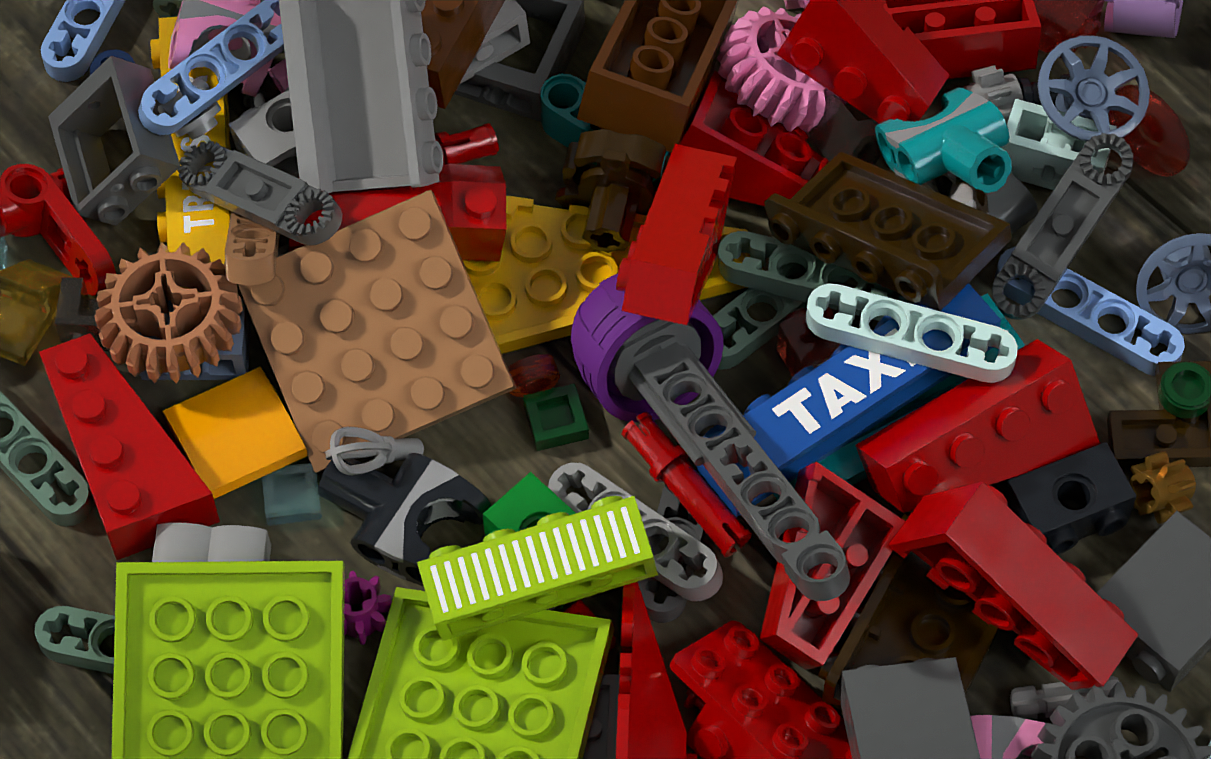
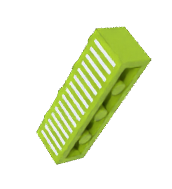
(537, 567)

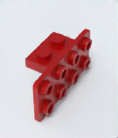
(754, 702)

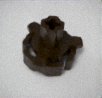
(615, 186)

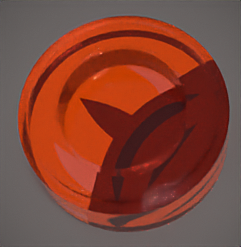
(534, 374)

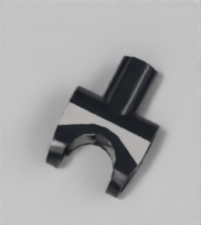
(402, 509)

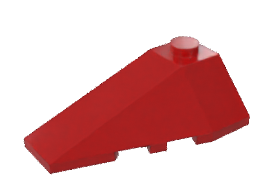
(647, 708)

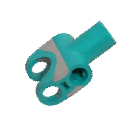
(958, 140)

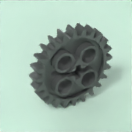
(1095, 725)

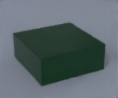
(555, 417)

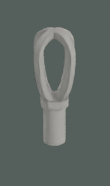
(383, 448)

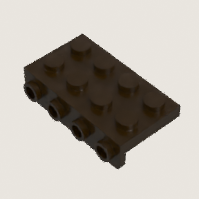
(888, 230)
(907, 622)

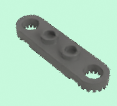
(260, 193)
(1062, 226)

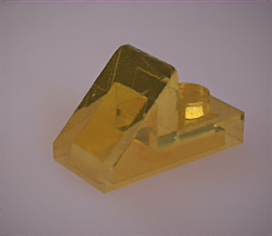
(26, 307)

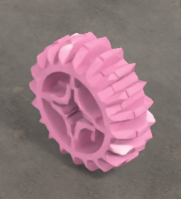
(765, 79)

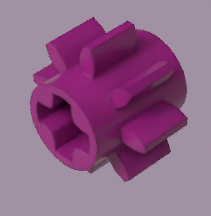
(368, 620)

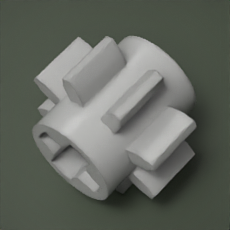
(996, 88)

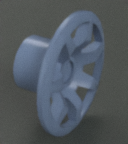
(1091, 91)
(1186, 276)

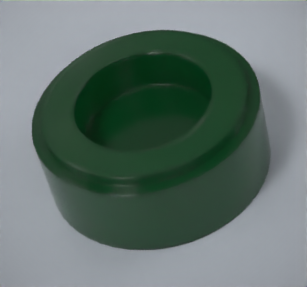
(1185, 390)

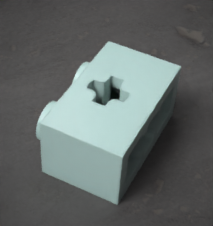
(1041, 149)

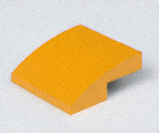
(236, 432)

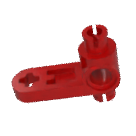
(40, 204)

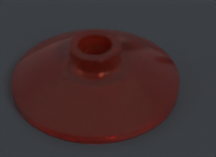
(1159, 139)

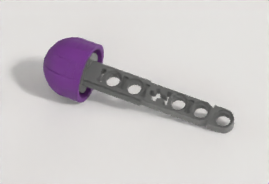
(661, 367)

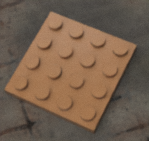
(377, 329)

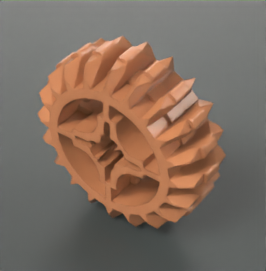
(140, 299)

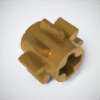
(1162, 486)

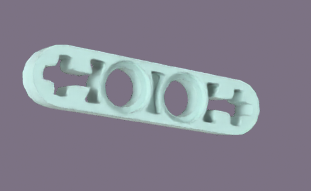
(913, 324)

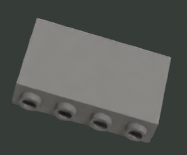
(360, 93)

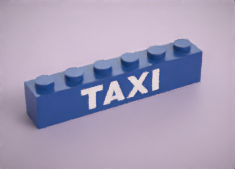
(844, 397)

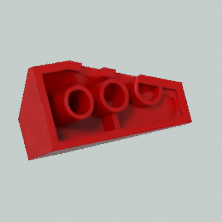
(767, 156)
(468, 197)

